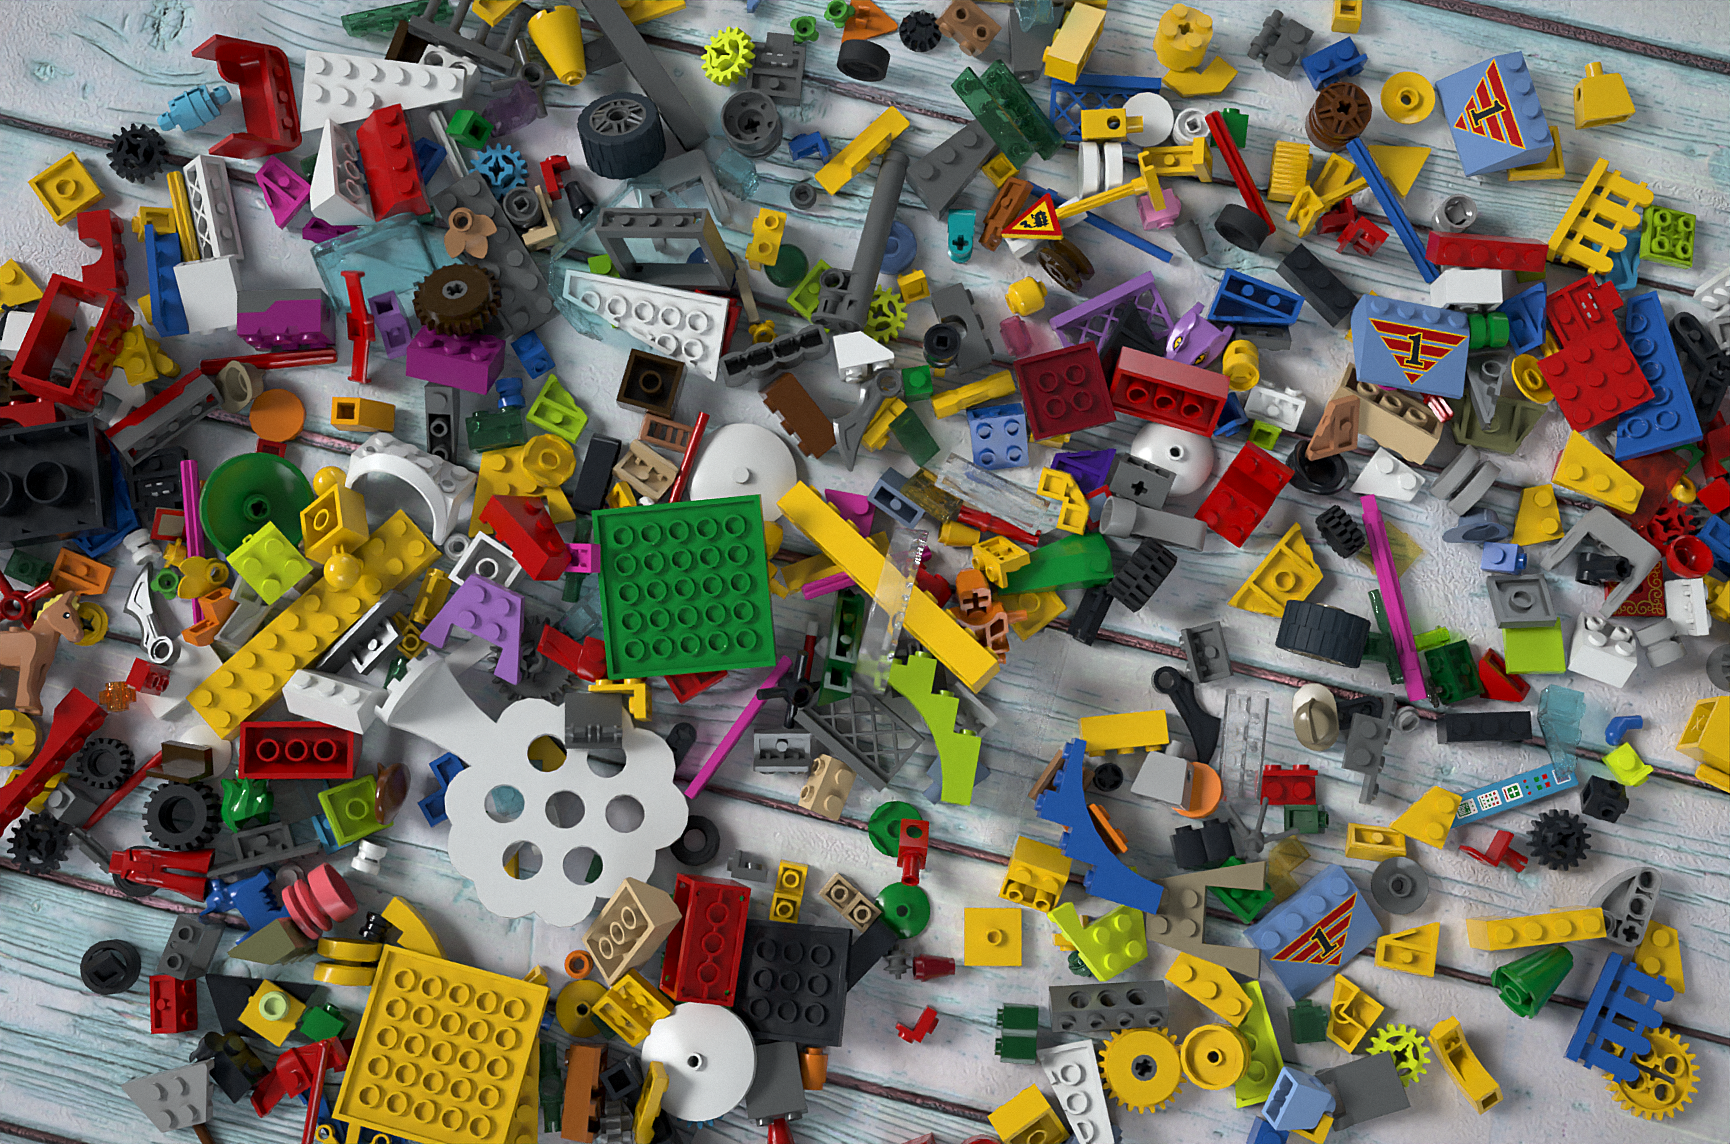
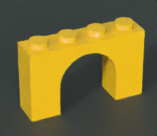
(1558, 926)

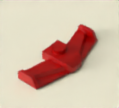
(359, 326)
(585, 661)
(293, 1074)

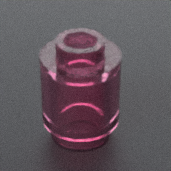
(1016, 336)

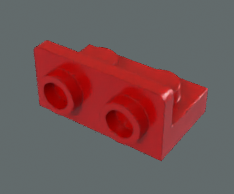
(1363, 235)
(1289, 786)
(172, 1004)

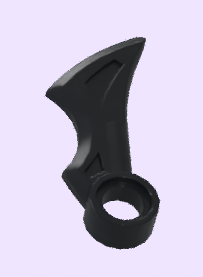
(1201, 725)

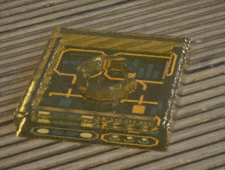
(934, 500)

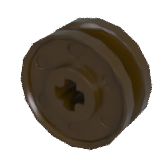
(1065, 264)

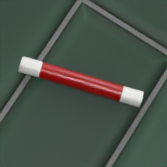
(809, 645)

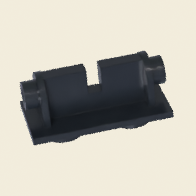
(1090, 615)

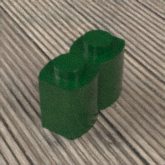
(1018, 1033)

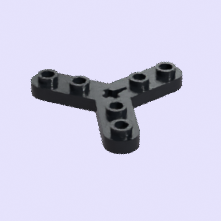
(1705, 355)

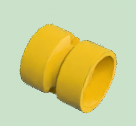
(1241, 364)

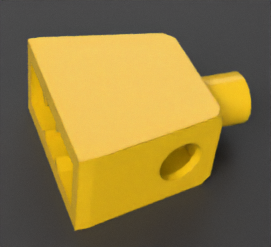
(1601, 99)
(1096, 125)

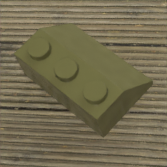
(275, 944)

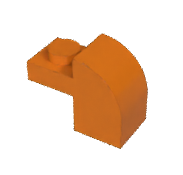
(217, 610)

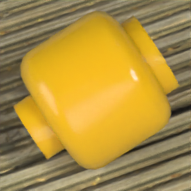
(1026, 296)

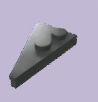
(1484, 380)

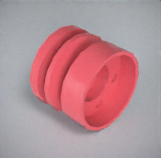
(320, 901)

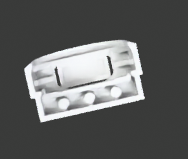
(438, 481)

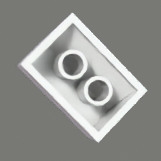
(333, 699)

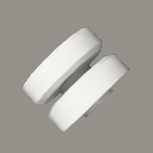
(1098, 170)

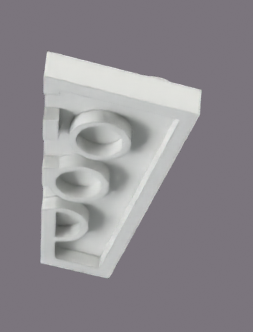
(1078, 1087)

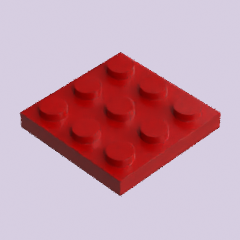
(1595, 379)

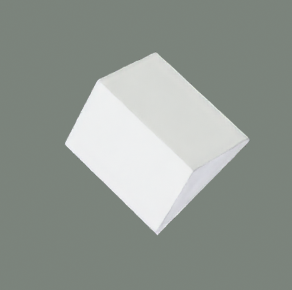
(15, 331)

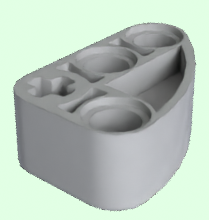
(1616, 899)

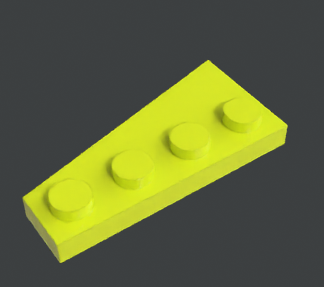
(1265, 1053)

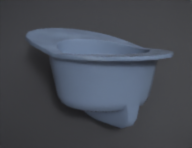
(1476, 527)

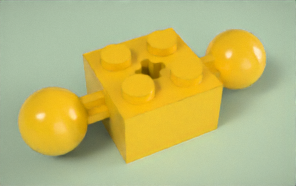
(335, 527)

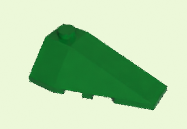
(1063, 565)

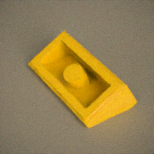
(1373, 842)

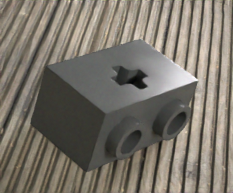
(1155, 478)

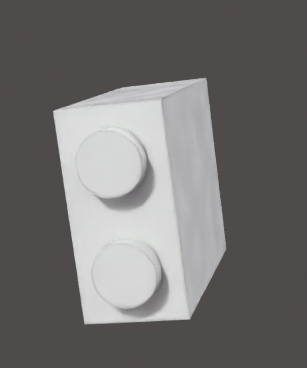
(209, 292)

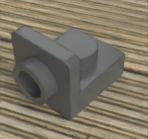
(750, 872)

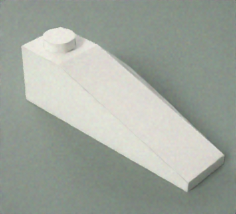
(337, 184)

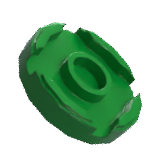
(886, 825)

